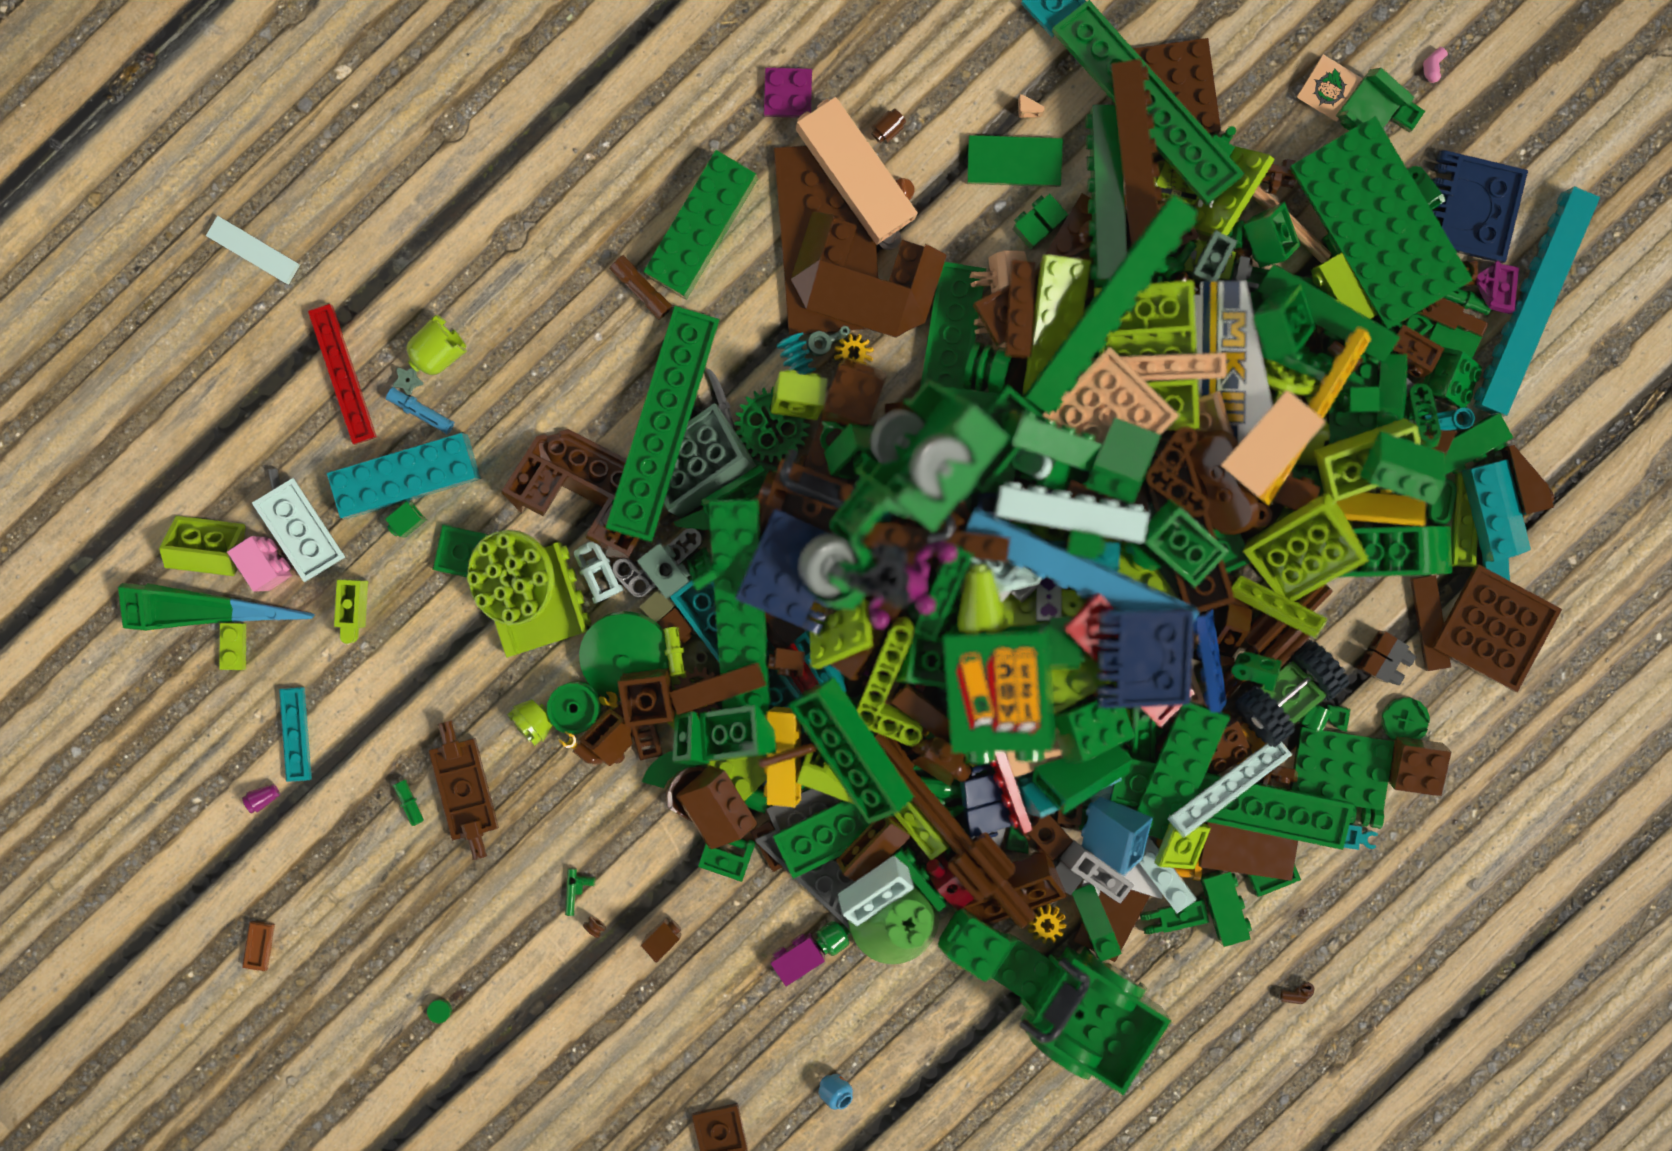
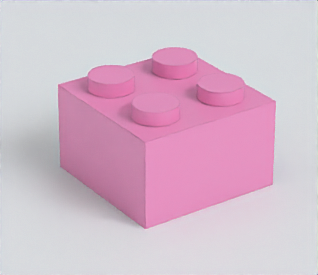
(260, 563)

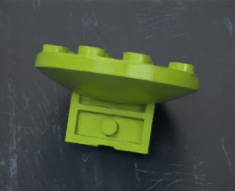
(1283, 378)
(510, 577)

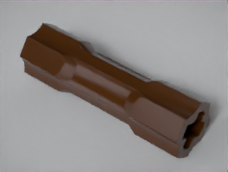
(641, 287)

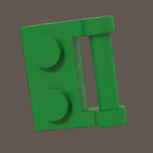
(727, 862)

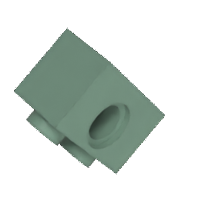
(1213, 258)
(651, 564)

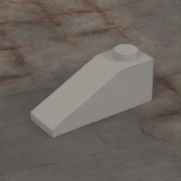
(1096, 872)

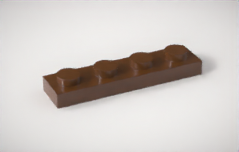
(1020, 309)

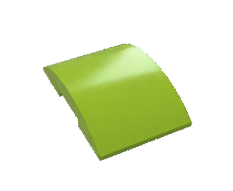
(1163, 325)

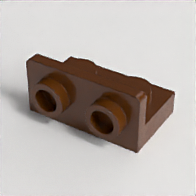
(1421, 352)

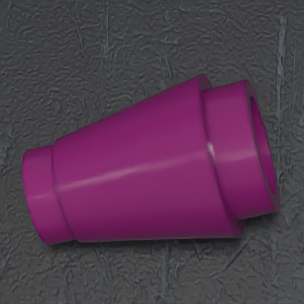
(260, 798)

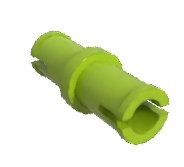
(674, 651)

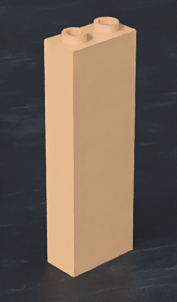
(855, 170)

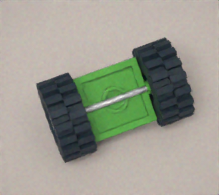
(1300, 686)

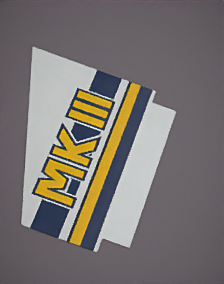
(1227, 327)

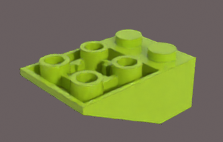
(820, 777)

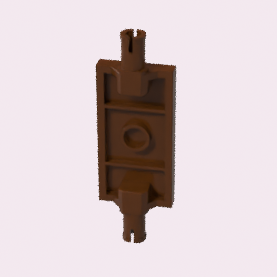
(463, 789)

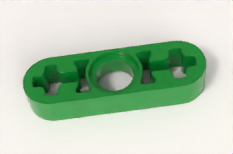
(1427, 406)

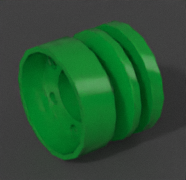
(986, 369)

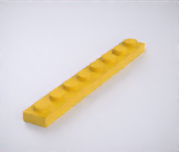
(1322, 401)

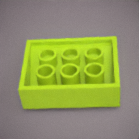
(1306, 549)

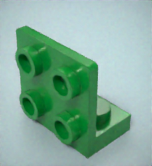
(1454, 377)

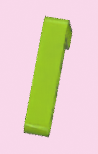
(882, 684)

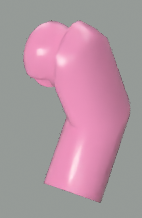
(1431, 65)

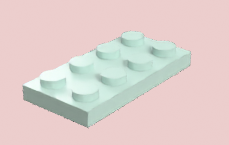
(298, 530)

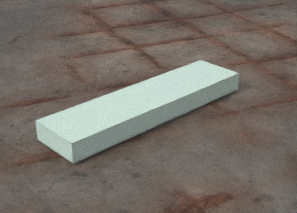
(252, 250)

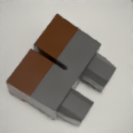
(1380, 667)

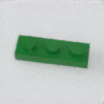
(741, 488)

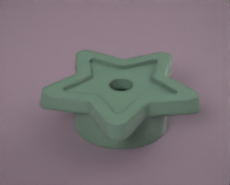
(407, 386)

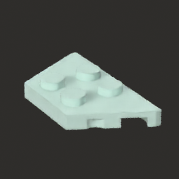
(1009, 576)

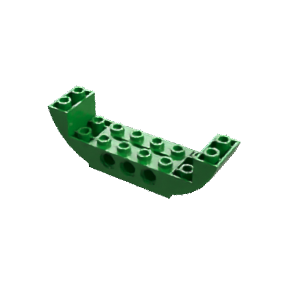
(1404, 551)

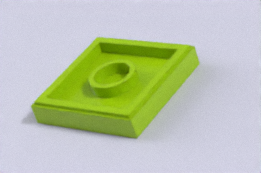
(1180, 851)

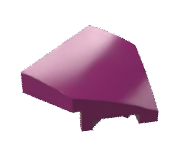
(1499, 287)

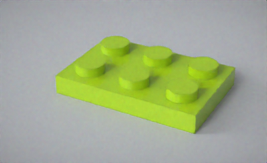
(841, 635)

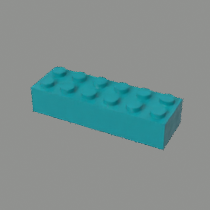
(404, 476)

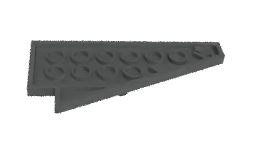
(824, 881)

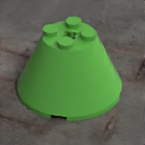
(898, 930)

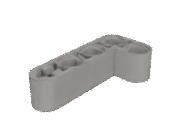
(636, 573)

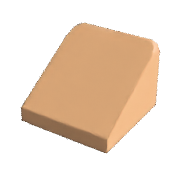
(1028, 108)

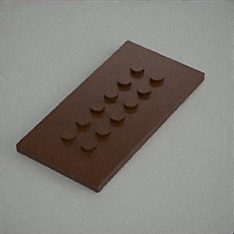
(803, 190)

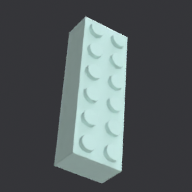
(1070, 513)

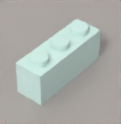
(875, 891)

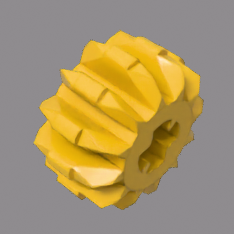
(854, 345)
(1055, 920)

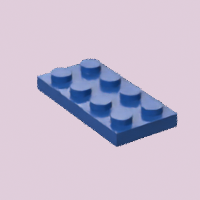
(1209, 652)

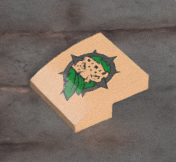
(1329, 87)

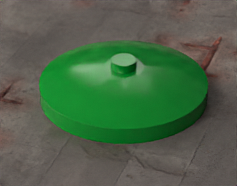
(621, 645)

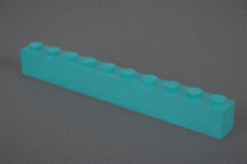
(1536, 301)

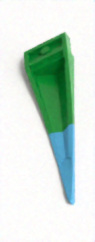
(166, 607)

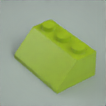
(201, 545)

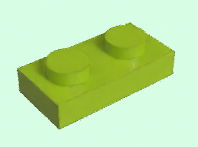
(232, 646)

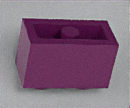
(797, 959)

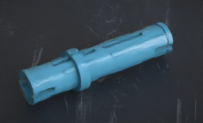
(412, 406)

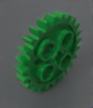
(753, 434)

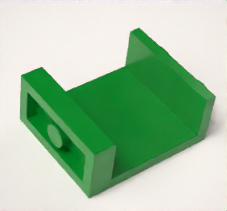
(1374, 96)

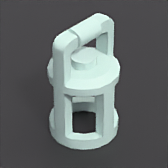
(594, 565)

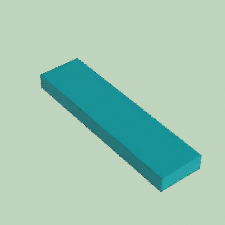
(295, 734)

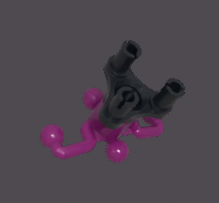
(897, 581)

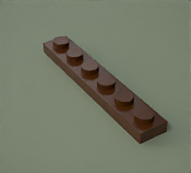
(912, 539)

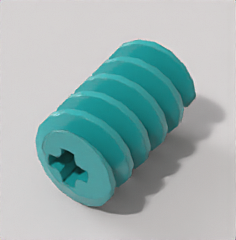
(795, 354)

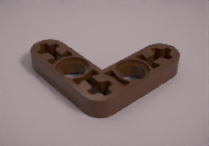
(1169, 470)

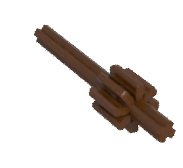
(1272, 640)
(978, 861)

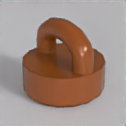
(907, 187)

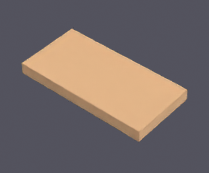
(1273, 443)

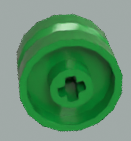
(560, 708)

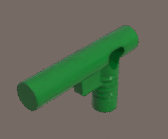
(575, 889)

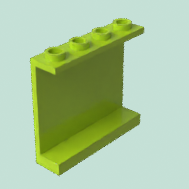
(560, 619)

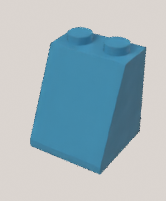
(1115, 834)

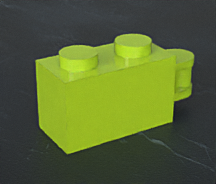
(350, 608)

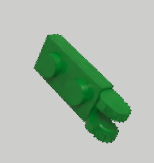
(1191, 916)

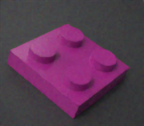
(787, 92)

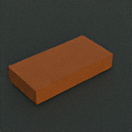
(258, 945)

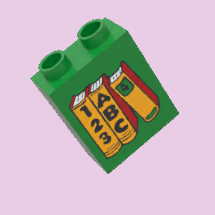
(1000, 692)

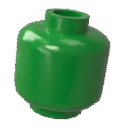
(832, 938)

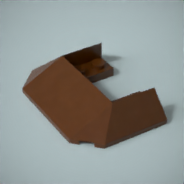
(861, 298)
(578, 466)

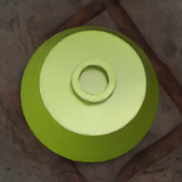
(531, 721)

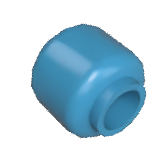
(835, 1091)

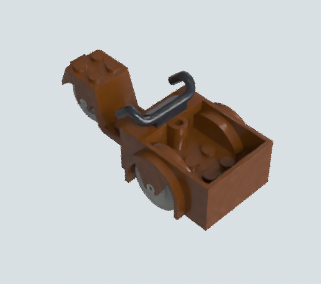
(808, 488)

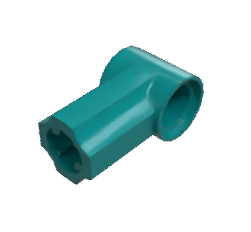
(1448, 419)

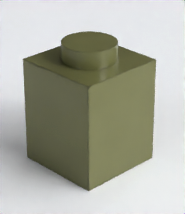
(657, 606)

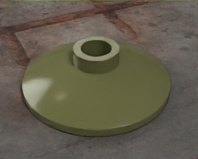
(691, 649)

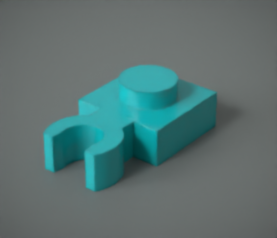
(1355, 837)

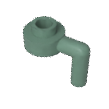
(825, 340)

